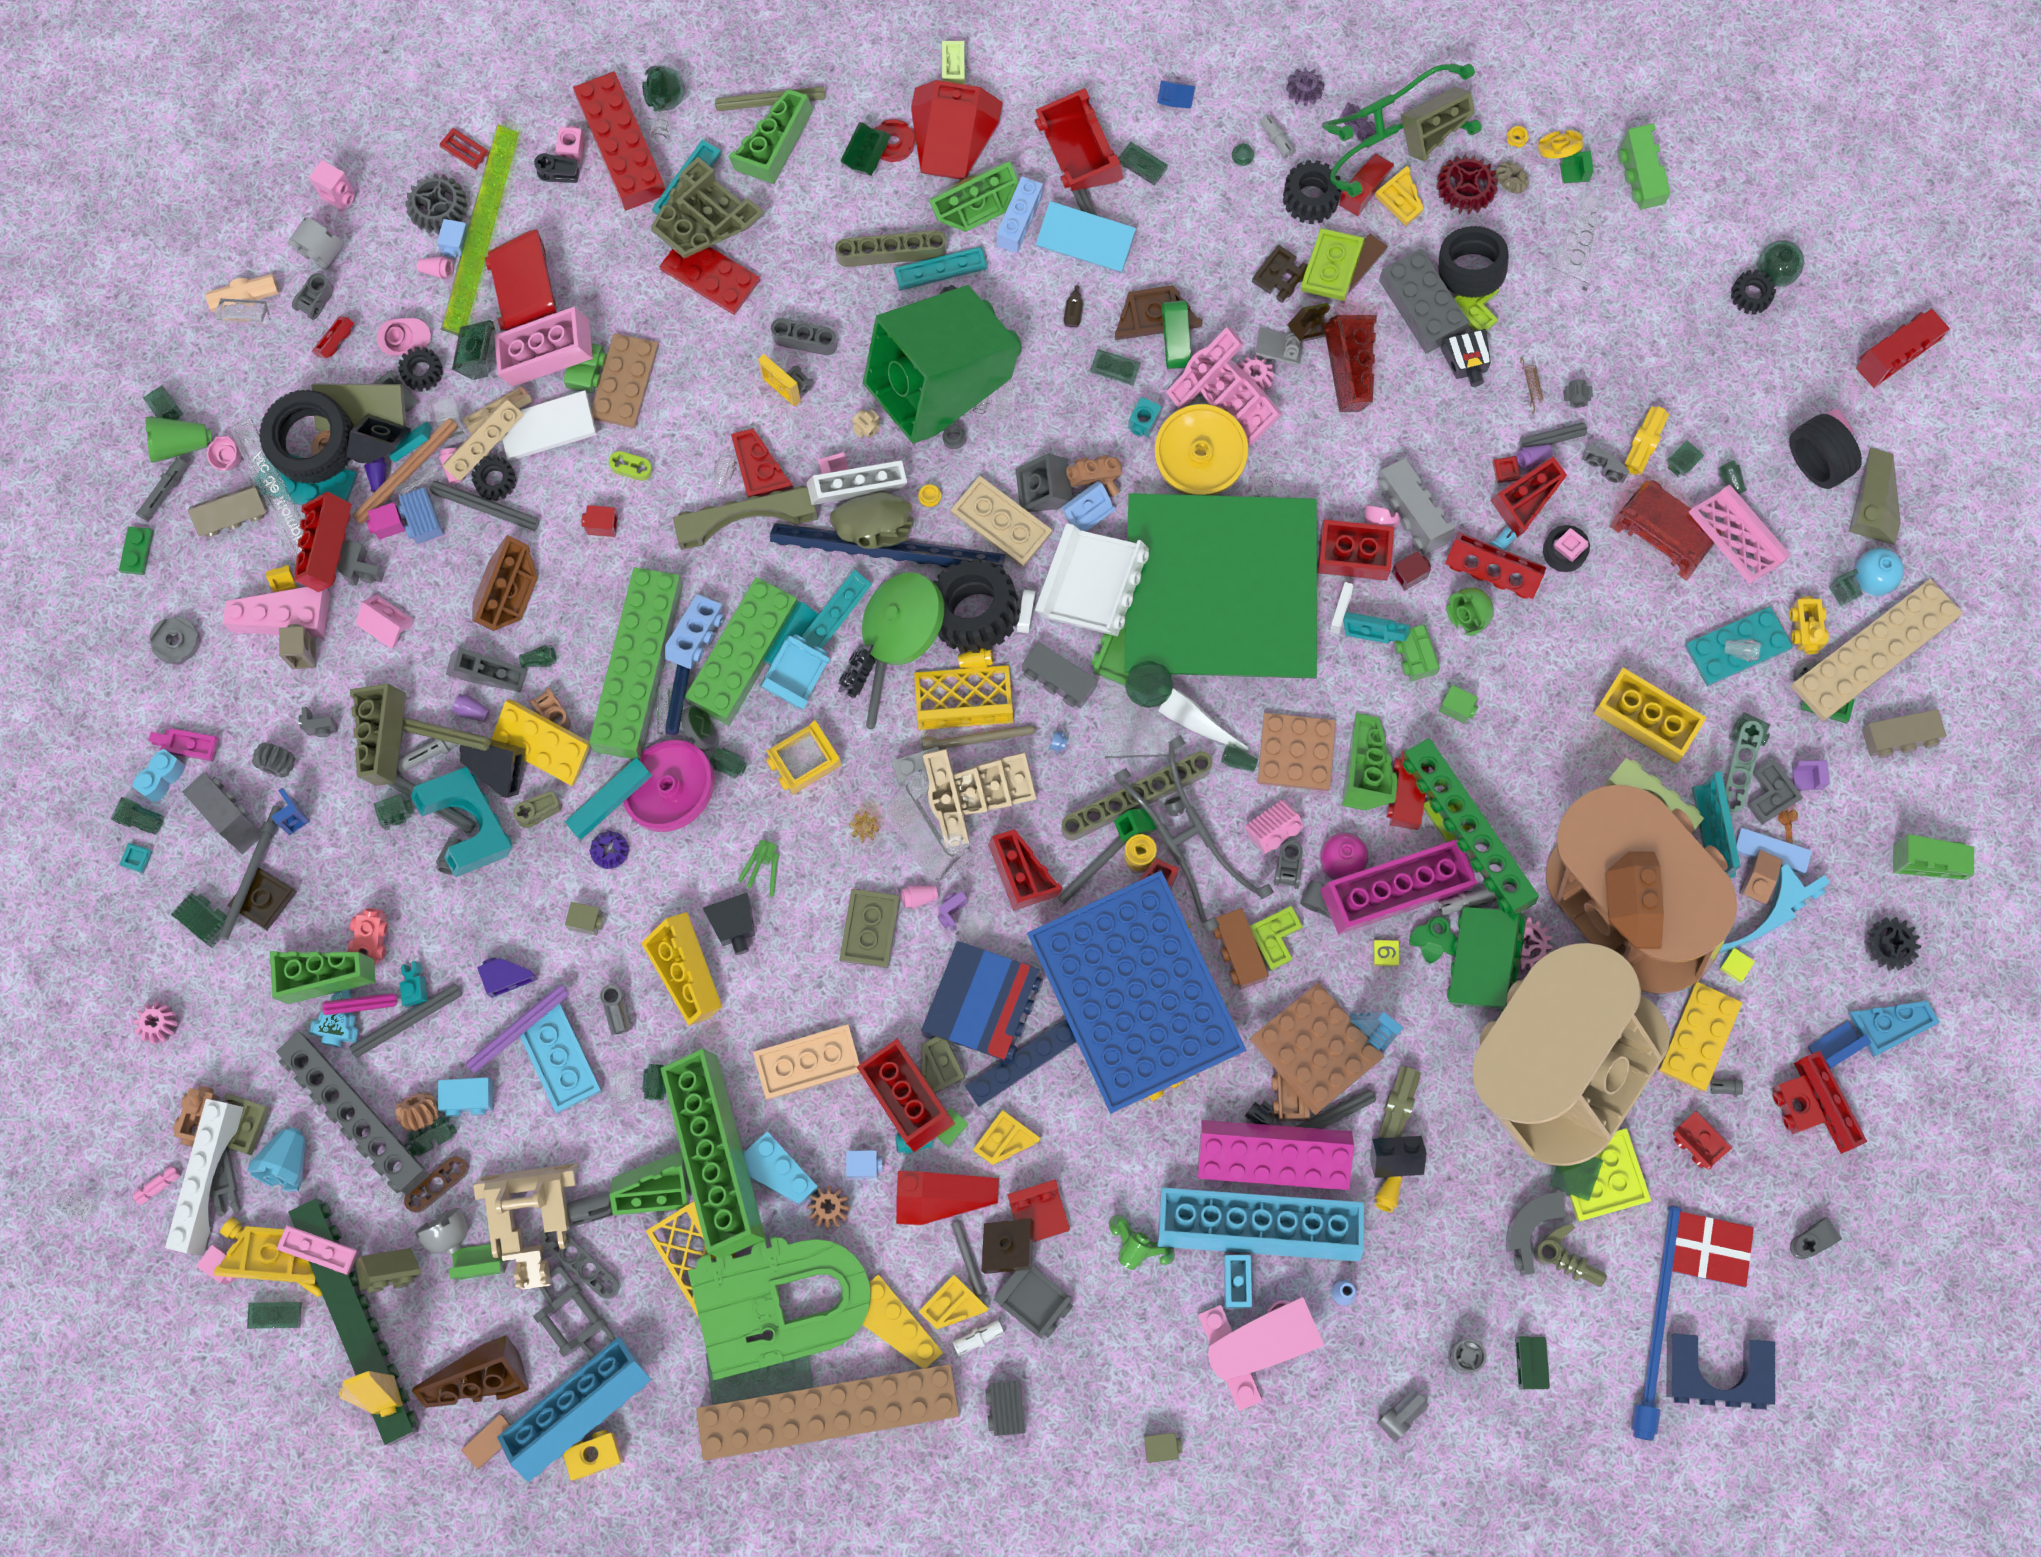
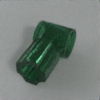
(132, 814)

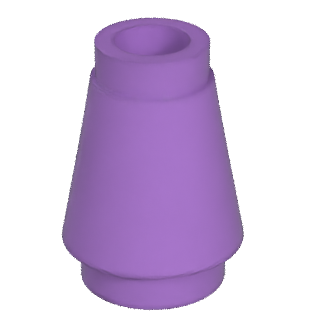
(1533, 456)
(470, 708)

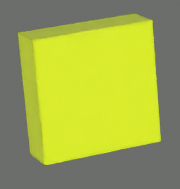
(1737, 965)

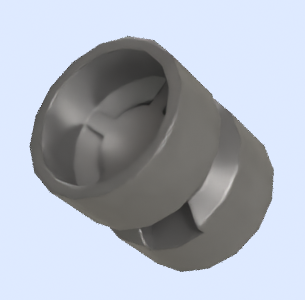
(1467, 1356)

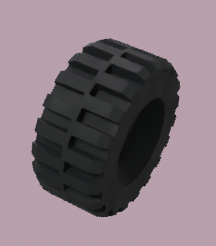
(994, 623)

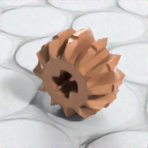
(417, 1111)
(822, 1214)

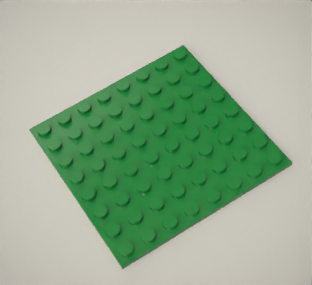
(1225, 585)

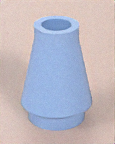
(1338, 1295)

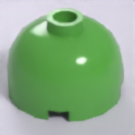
(1470, 609)

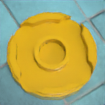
(1560, 145)

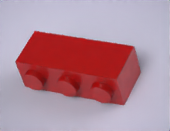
(1409, 801)

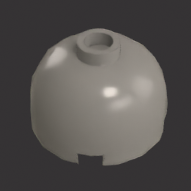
(444, 1232)

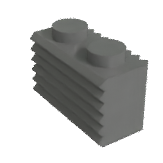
(1007, 1408)

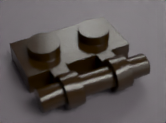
(1275, 268)

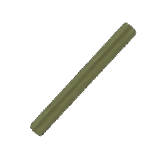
(764, 99)
(445, 734)

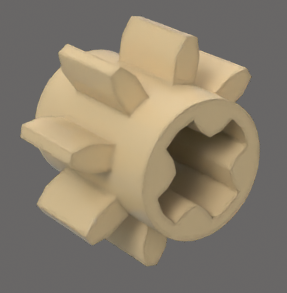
(866, 423)

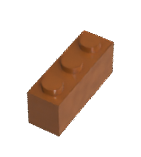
(1240, 949)

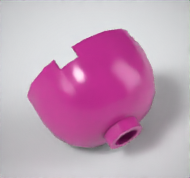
(1343, 855)

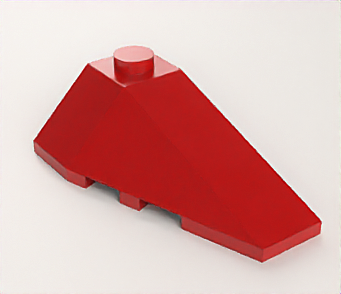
(937, 1196)

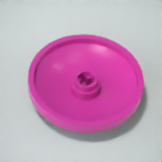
(676, 791)

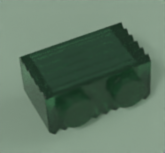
(200, 918)

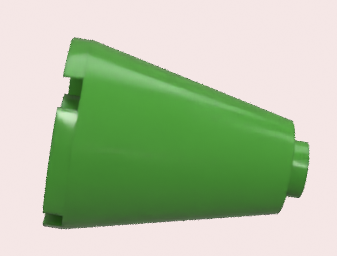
(174, 437)

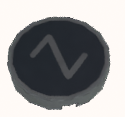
(699, 726)

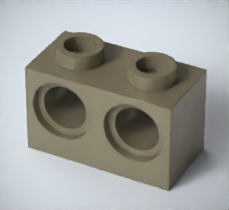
(297, 647)

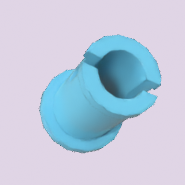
(1502, 540)

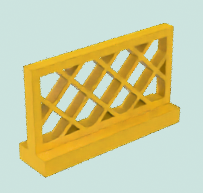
(960, 715)
(691, 1210)

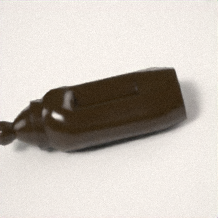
(1073, 309)

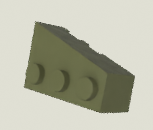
(1434, 120)

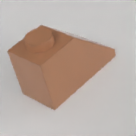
(1761, 877)

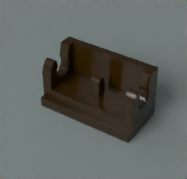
(1309, 322)

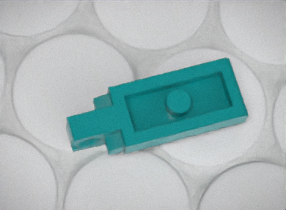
(1374, 628)

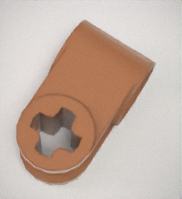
(550, 708)

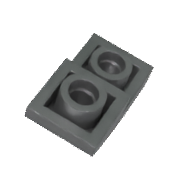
(1613, 469)

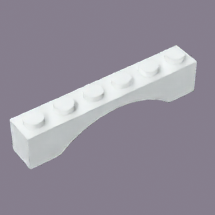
(190, 1222)

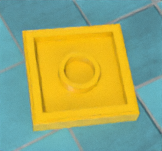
(779, 380)

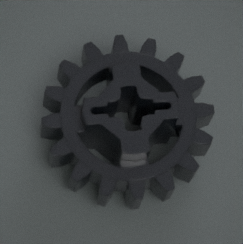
(1900, 936)

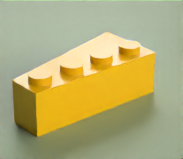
(683, 968)

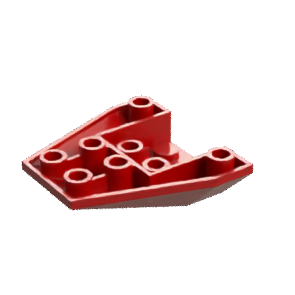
(952, 126)

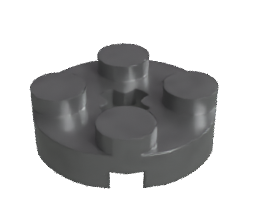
(178, 652)

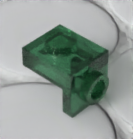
(1684, 459)

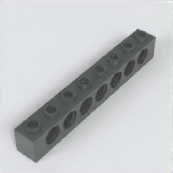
(411, 1172)

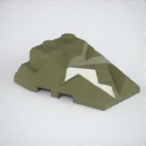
(702, 212)

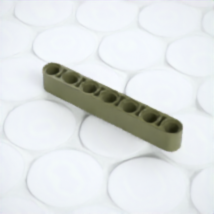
(1142, 786)

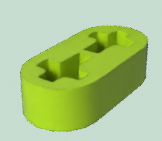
(629, 471)

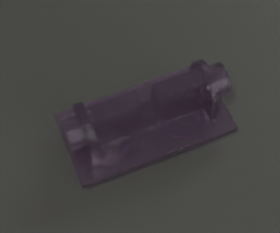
(1360, 126)

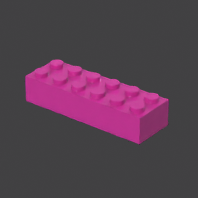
(1398, 886)
(1275, 1155)

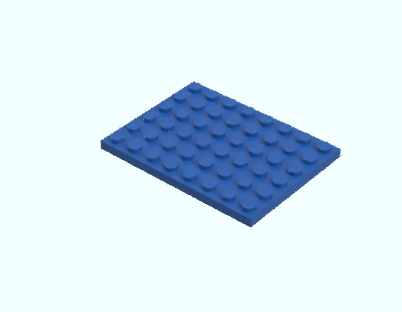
(1136, 992)

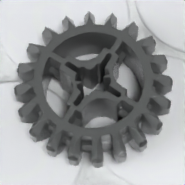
(433, 192)

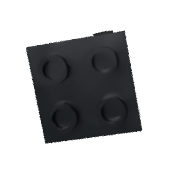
(861, 663)

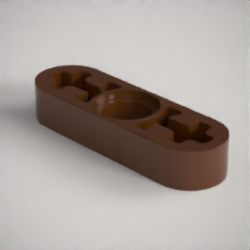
(446, 1167)

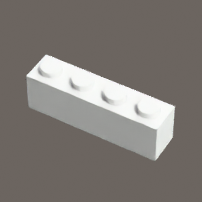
(856, 482)

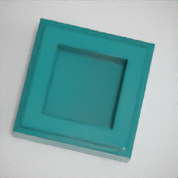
(136, 858)

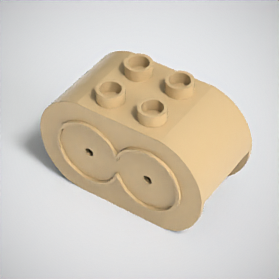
(1570, 1053)

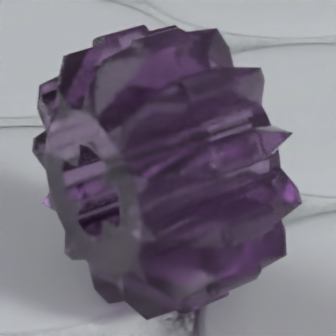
(1313, 87)

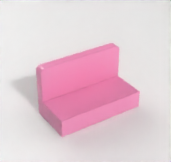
(382, 620)

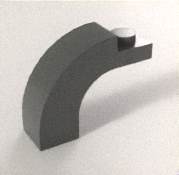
(1518, 1237)

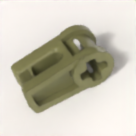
(538, 809)

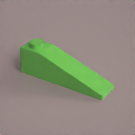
(1369, 770)

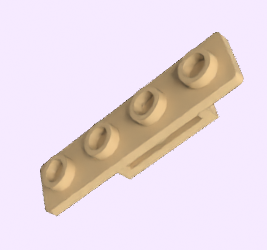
(483, 439)

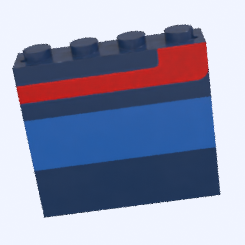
(983, 1001)

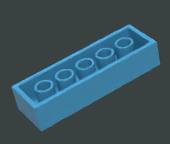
(573, 1409)

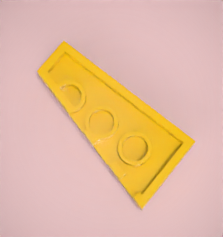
(897, 1326)

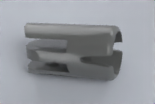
(589, 1208)

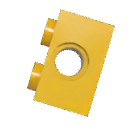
(608, 1455)

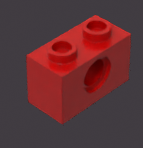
(1799, 1090)

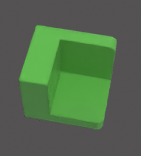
(949, 1136)

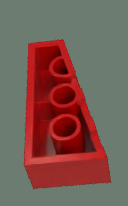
(321, 540)

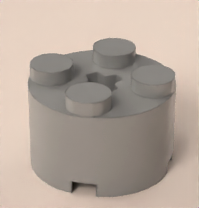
(315, 242)

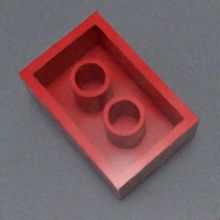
(1355, 550)

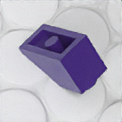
(503, 976)

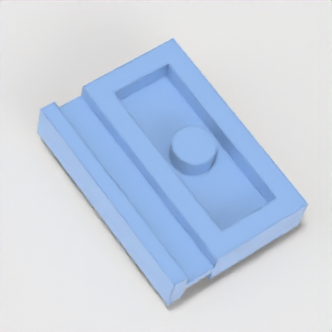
(1088, 507)

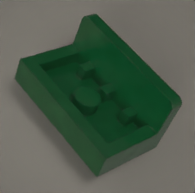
(865, 149)

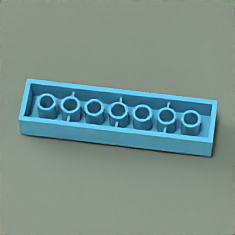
(1261, 1224)

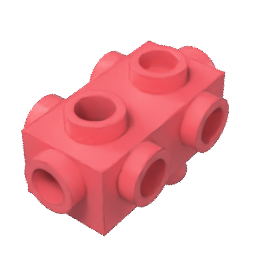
(369, 933)

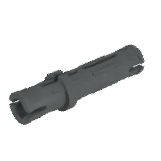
(146, 511)

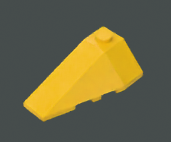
(372, 1392)

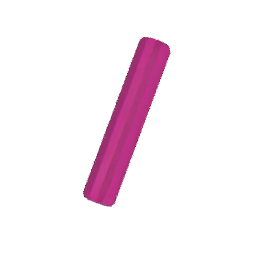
(359, 1004)

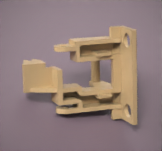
(548, 1195)

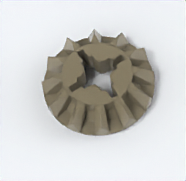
(1514, 185)

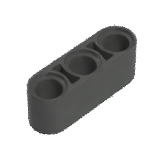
(796, 329)

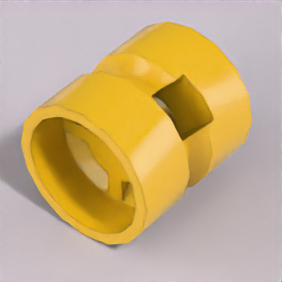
(1140, 852)

